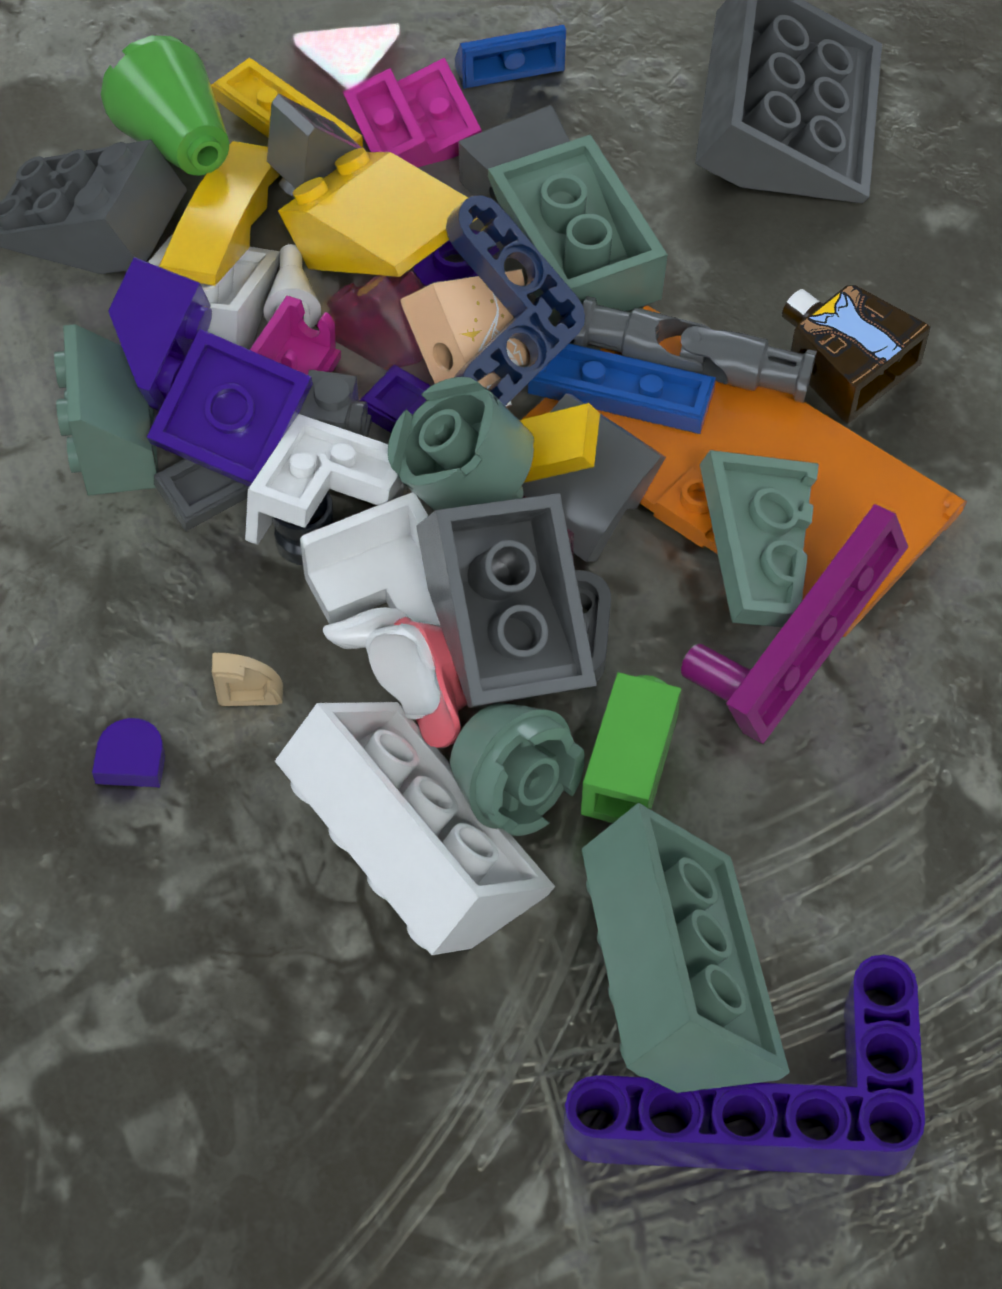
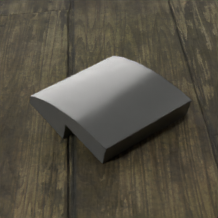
(601, 494)

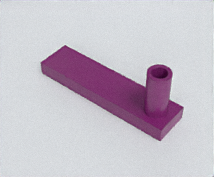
(768, 690)

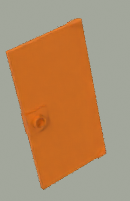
(773, 425)

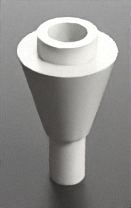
(292, 282)

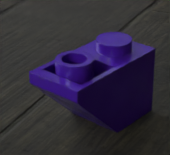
(156, 324)

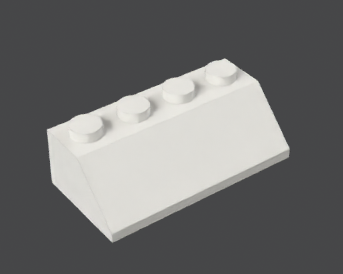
(409, 824)

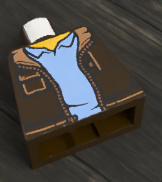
(859, 345)

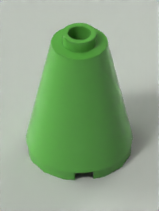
(167, 97)

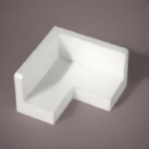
(310, 463)
(370, 562)

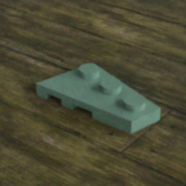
(759, 531)

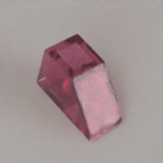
(373, 320)

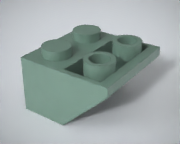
(103, 415)

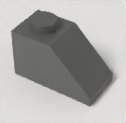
(303, 143)

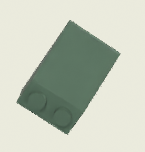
(583, 224)

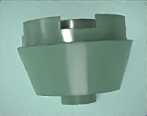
(515, 765)

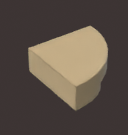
(245, 681)

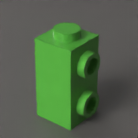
(630, 746)

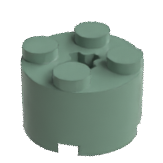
(461, 447)

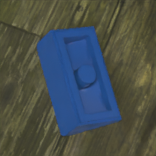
(511, 56)

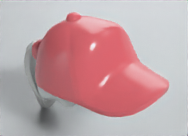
(411, 665)

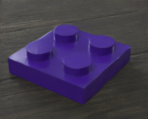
(228, 408)

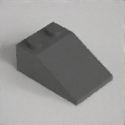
(507, 598)

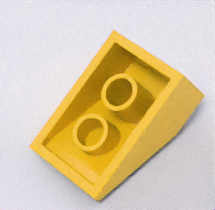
(370, 215)

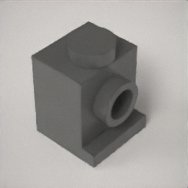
(336, 402)

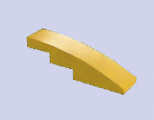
(220, 216)

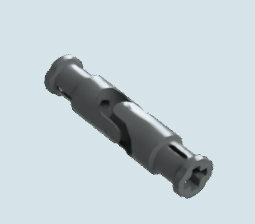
(723, 354)

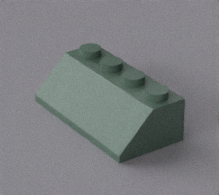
(680, 957)

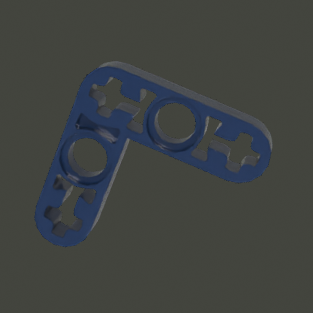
(530, 319)

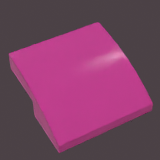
(413, 117)

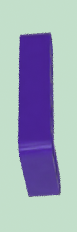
(778, 1106)

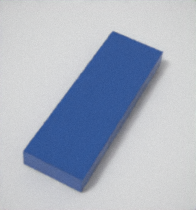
(627, 387)

